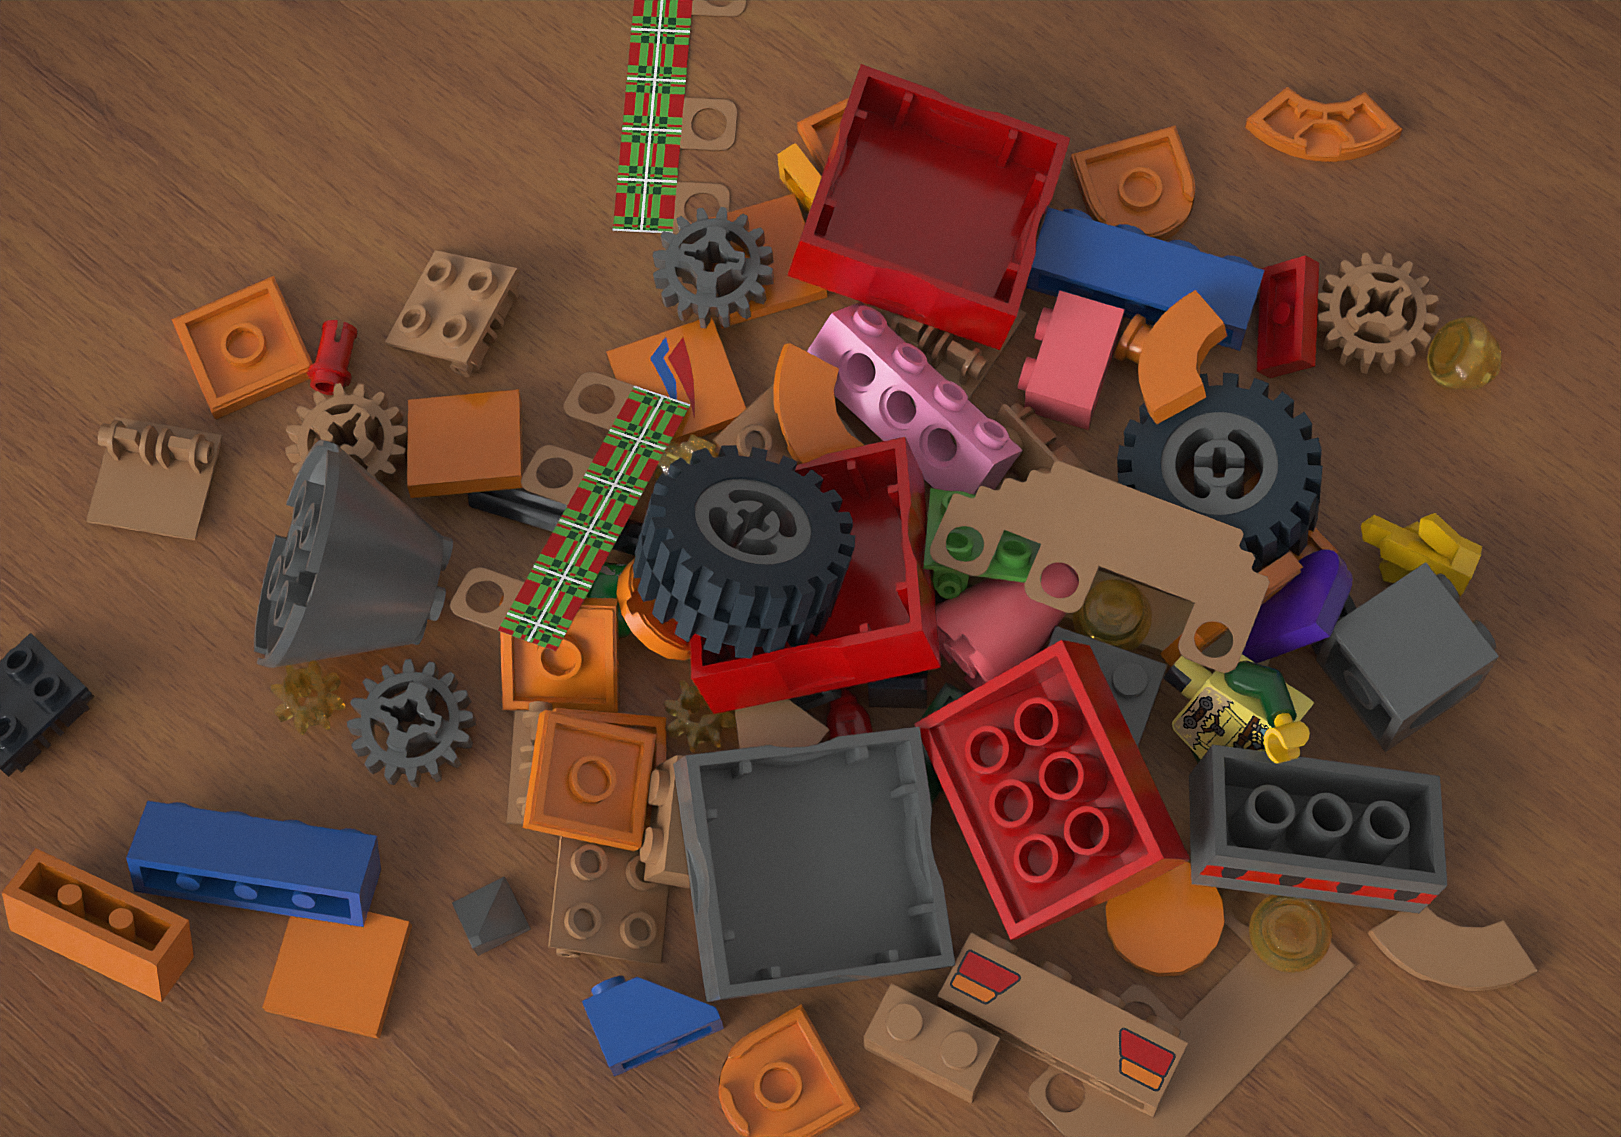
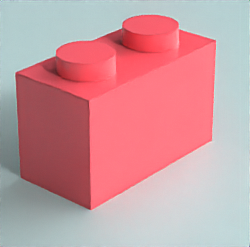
(1072, 359)

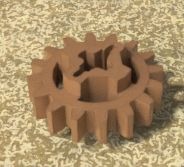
(1372, 335)
(352, 420)

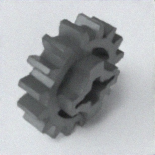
(735, 277)
(405, 746)

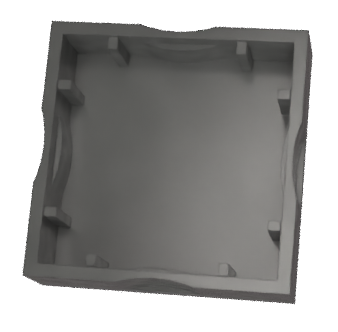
(812, 864)

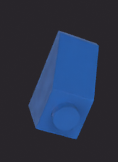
(645, 1021)

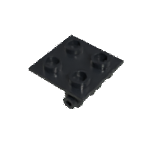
(32, 697)

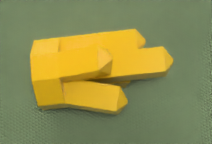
(1419, 543)

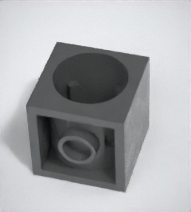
(1407, 655)

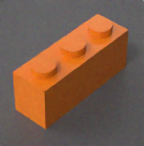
(98, 924)

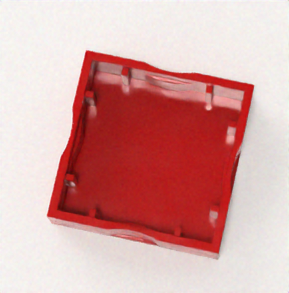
(930, 208)
(884, 608)

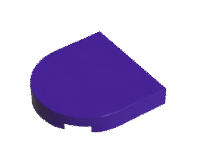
(1302, 609)

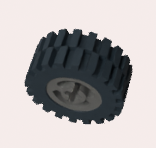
(1219, 436)
(743, 551)

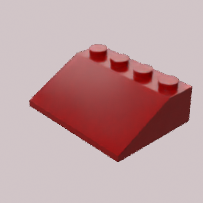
(1051, 789)

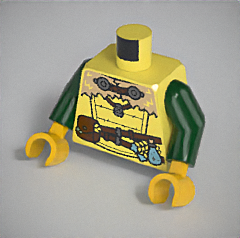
(1239, 709)

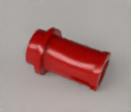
(332, 358)

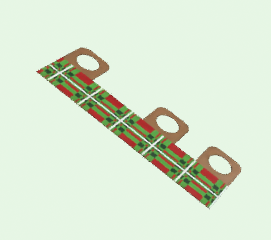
(660, 118)
(596, 511)

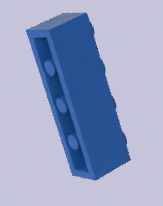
(1140, 272)
(254, 863)

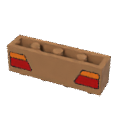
(1062, 1023)

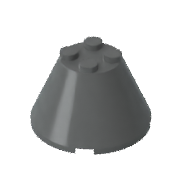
(350, 571)

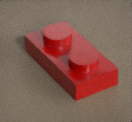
(1288, 317)

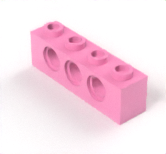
(885, 405)

